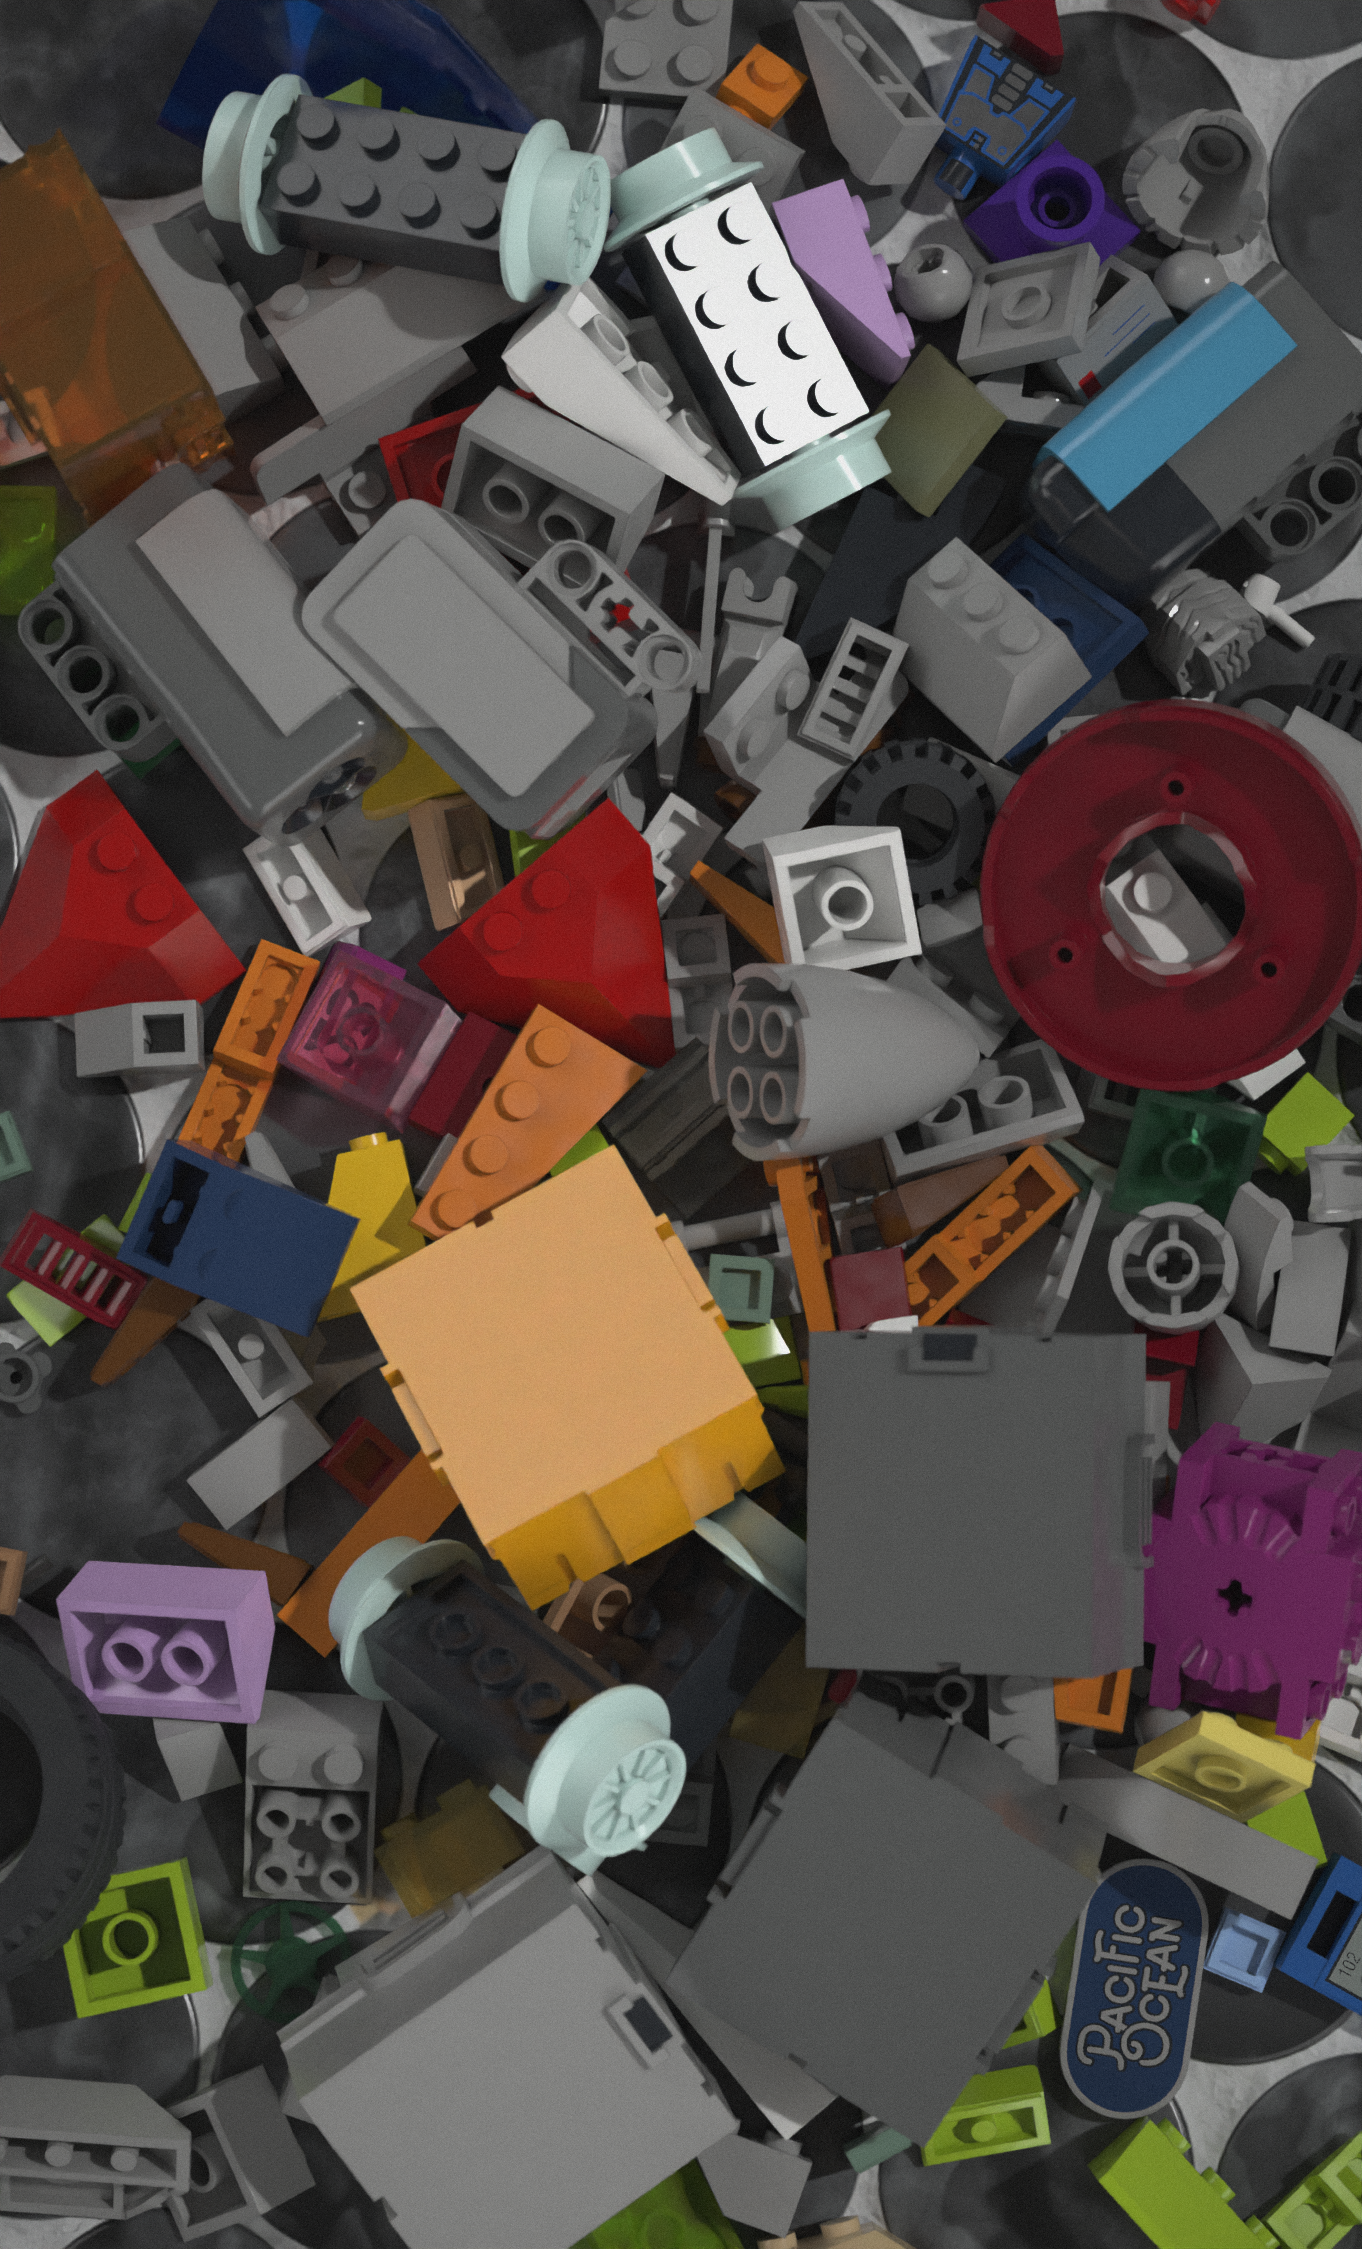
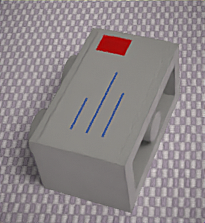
(1122, 327)

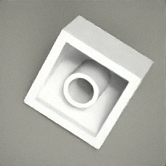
(842, 896)

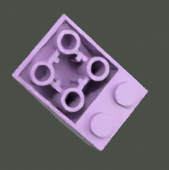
(845, 281)

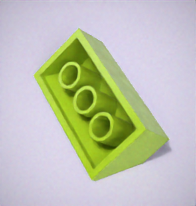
(1167, 2194)

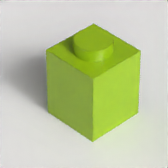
(1300, 1119)

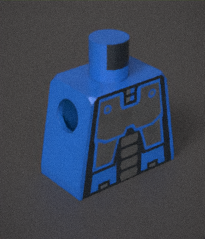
(996, 119)

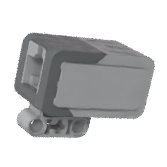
(498, 663)

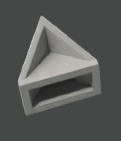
(1252, 1384)

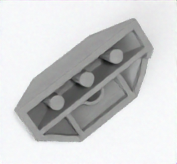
(87, 2149)

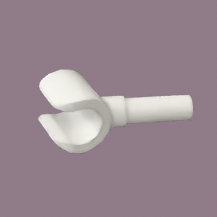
(1261, 594)

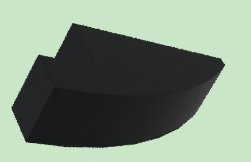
(883, 550)

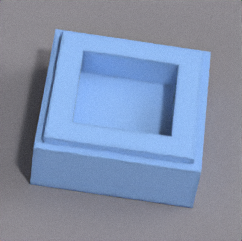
(1243, 1949)

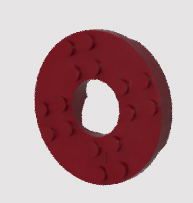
(1273, 819)

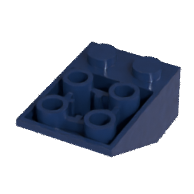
(238, 1237)

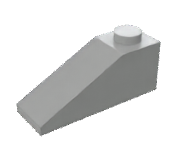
(865, 98)

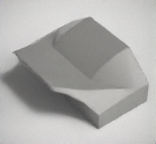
(261, 1357)

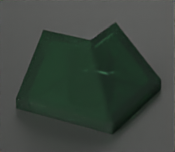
(1186, 1152)

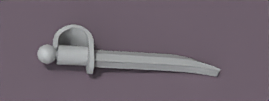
(716, 522)

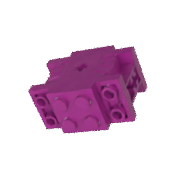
(1256, 1580)

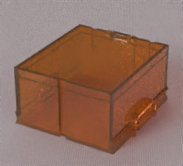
(89, 344)

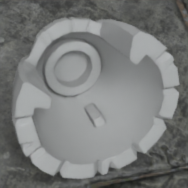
(1201, 182)

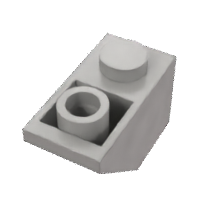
(140, 1039)
(757, 2177)

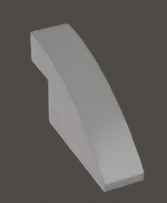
(1186, 1832)

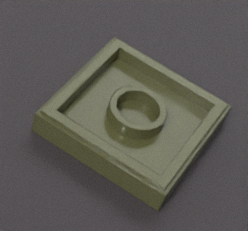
(934, 429)

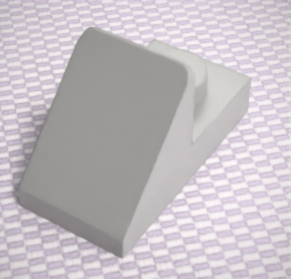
(1027, 417)

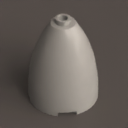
(864, 1052)

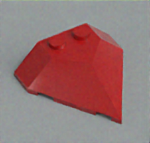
(103, 918)
(575, 938)

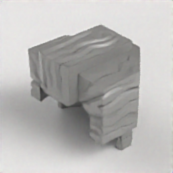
(1200, 630)

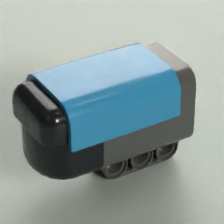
(1203, 438)

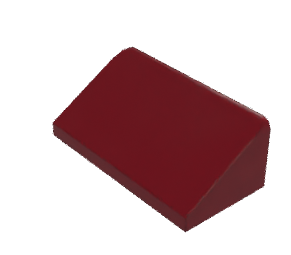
(870, 1287)

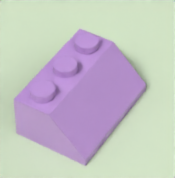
(169, 1640)

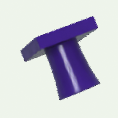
(1055, 183)

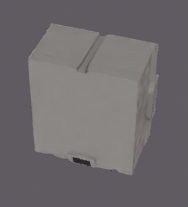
(505, 2070)

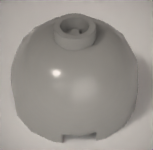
(1162, 1247)

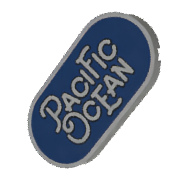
(1134, 1989)

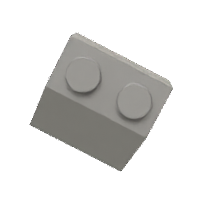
(239, 2154)

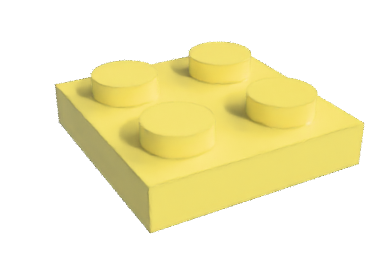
(1224, 1766)

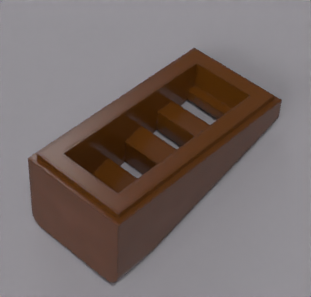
(921, 1203)
(150, 1320)
(283, 1571)

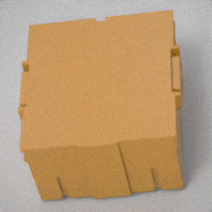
(570, 1378)

